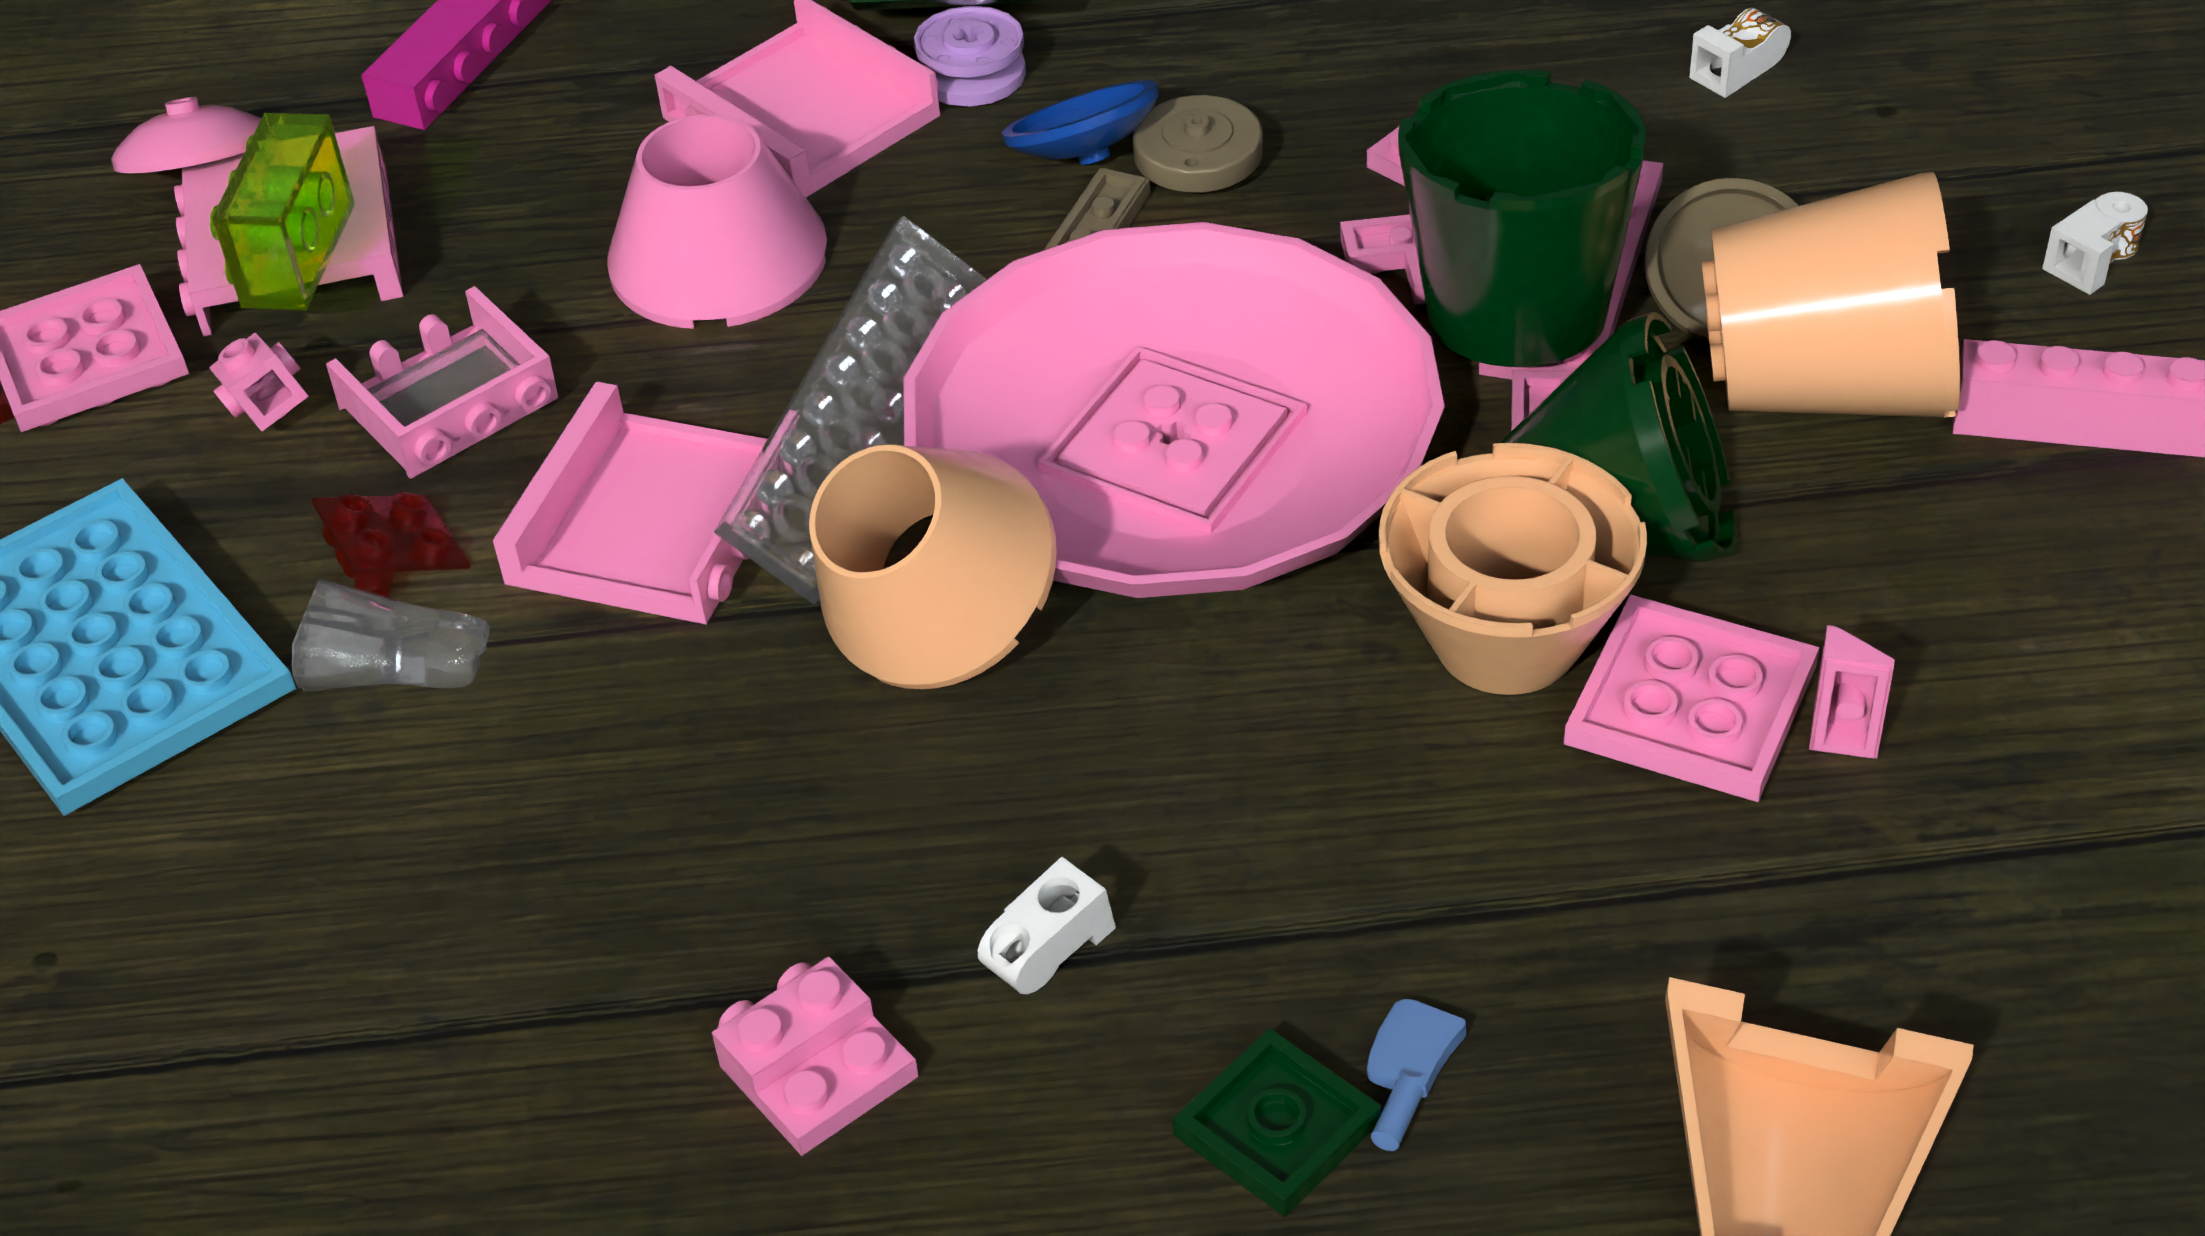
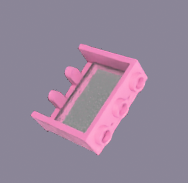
(451, 390)

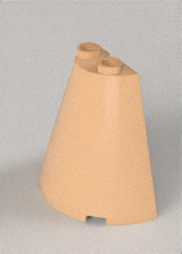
(1801, 1127)

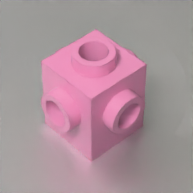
(257, 380)

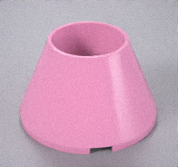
(712, 227)

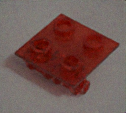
(387, 536)

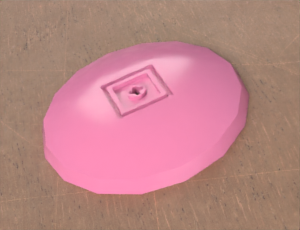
(1265, 356)

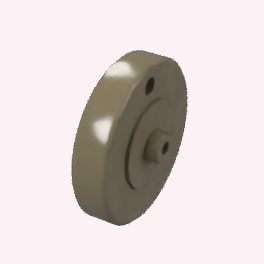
(1198, 143)

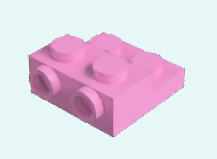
(812, 1053)

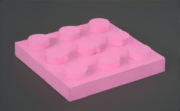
(85, 348)
(1692, 697)

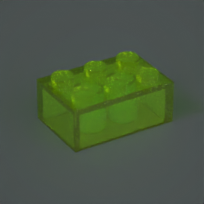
(283, 211)

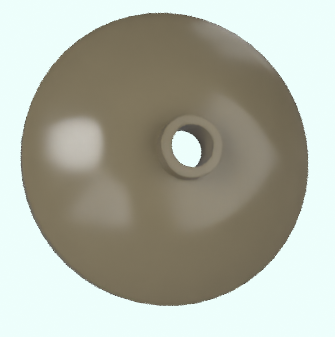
(1683, 241)

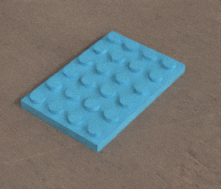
(117, 648)

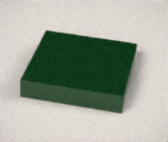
(1277, 1121)

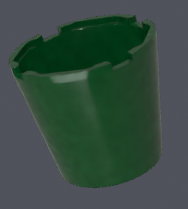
(1520, 211)

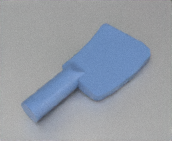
(1407, 1059)

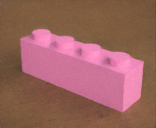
(2082, 397)

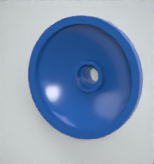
(1084, 123)

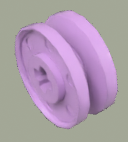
(972, 54)

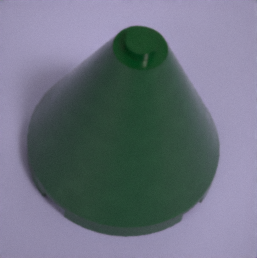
(1651, 429)

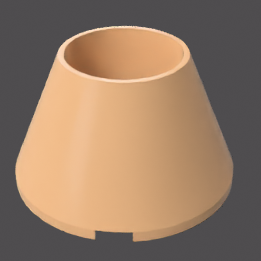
(1511, 560)
(964, 586)

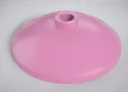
(185, 137)

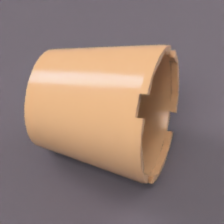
(1837, 306)

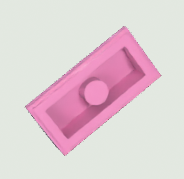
(1850, 696)

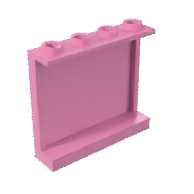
(814, 95)
(362, 250)
(630, 513)

